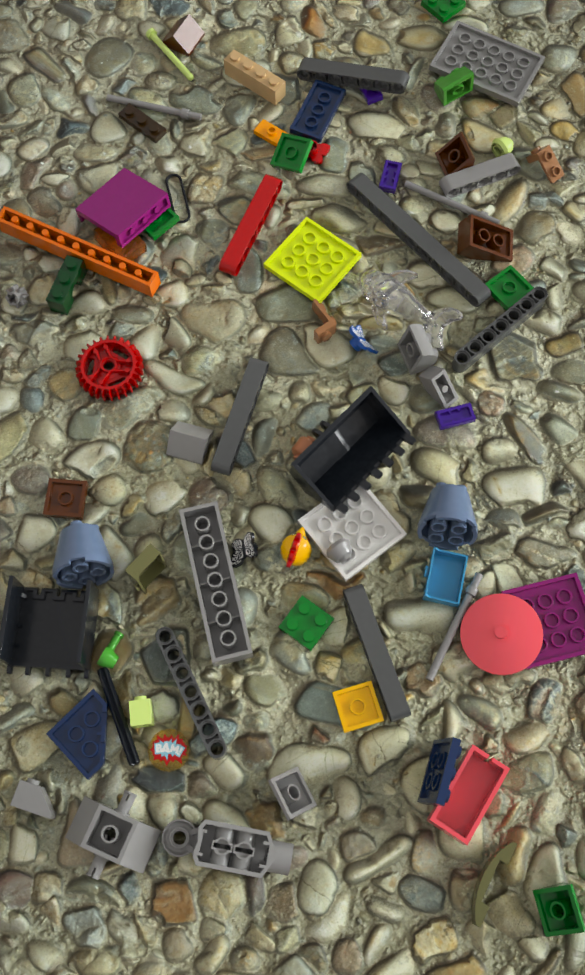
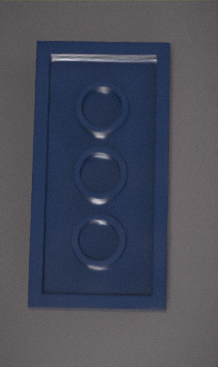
(317, 111)

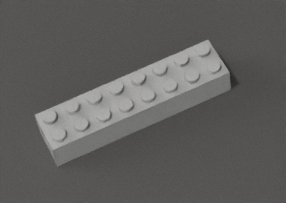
(215, 584)

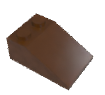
(484, 240)

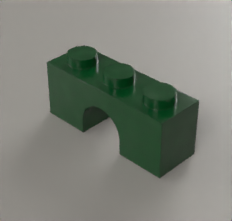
(60, 295)

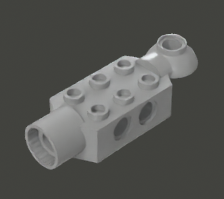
(229, 848)

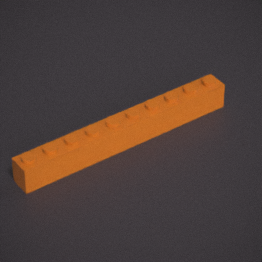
(95, 258)

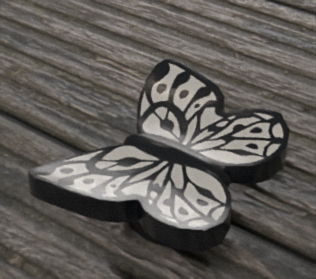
(244, 549)

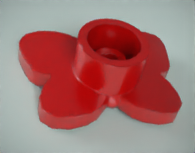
(318, 151)

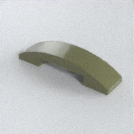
(478, 908)

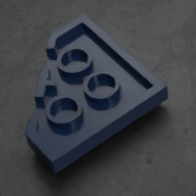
(83, 734)

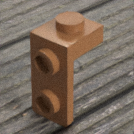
(548, 162)
(328, 328)

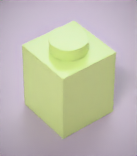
(141, 712)

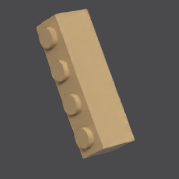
(255, 77)

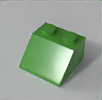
(454, 85)

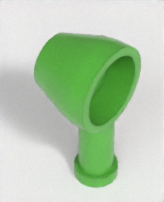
(109, 657)

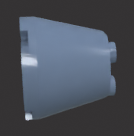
(448, 518)
(81, 557)

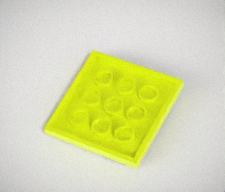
(312, 260)

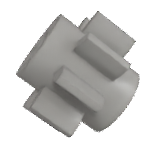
(16, 296)

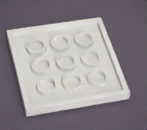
(365, 525)

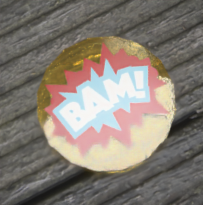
(169, 750)

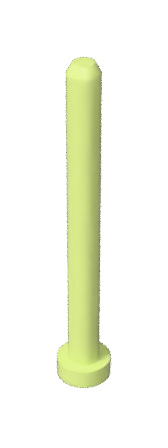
(151, 34)

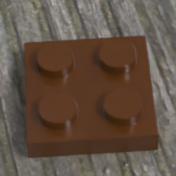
(65, 498)

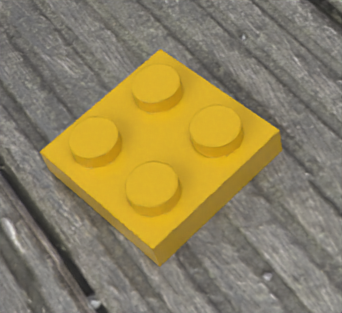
(357, 706)

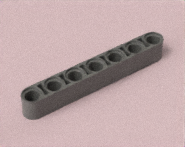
(353, 75)
(496, 336)
(239, 416)
(376, 653)
(190, 682)

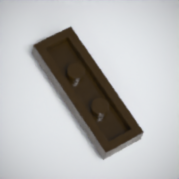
(142, 123)

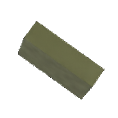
(146, 568)

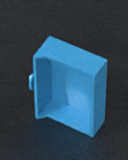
(445, 577)

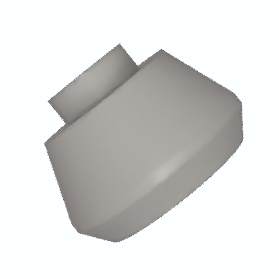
(340, 551)

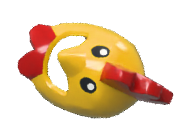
(296, 548)

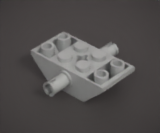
(133, 838)

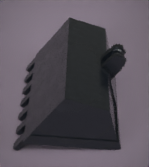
(350, 451)

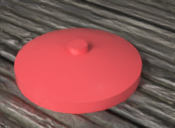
(501, 634)

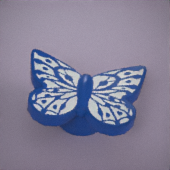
(358, 341)

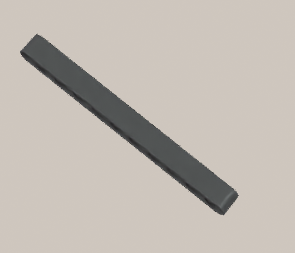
(419, 240)

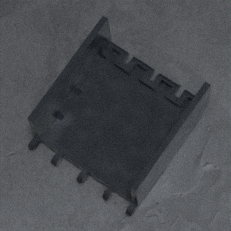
(48, 628)

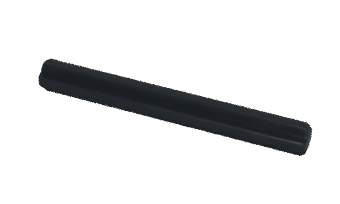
(118, 716)

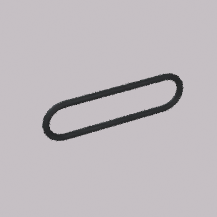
(170, 198)

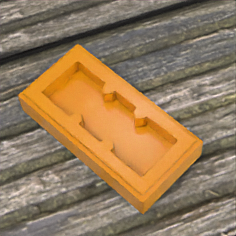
(268, 132)

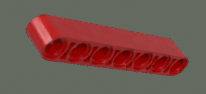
(250, 225)

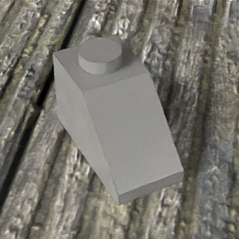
(439, 385)
(33, 798)

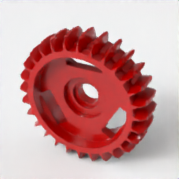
(101, 379)

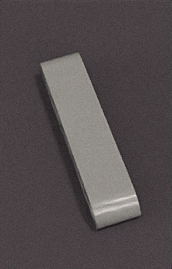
(479, 175)

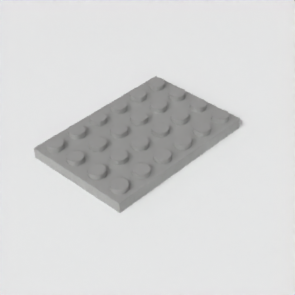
(498, 65)

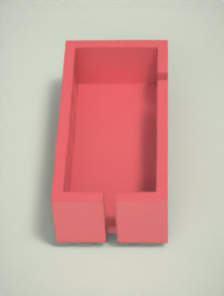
(470, 795)

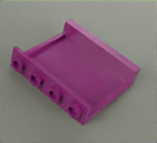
(124, 206)

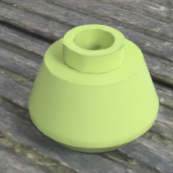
(502, 146)

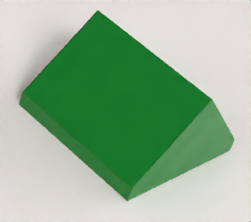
(559, 910)

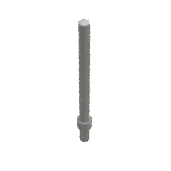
(184, 113)
(456, 205)
(470, 592)

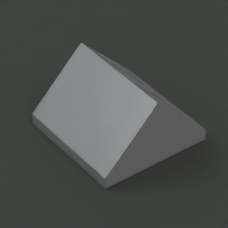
(189, 442)
(292, 793)

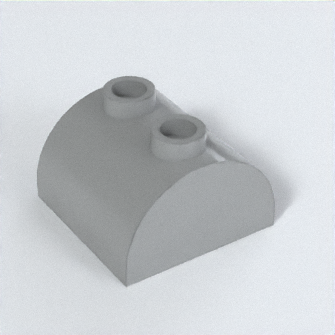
(417, 349)

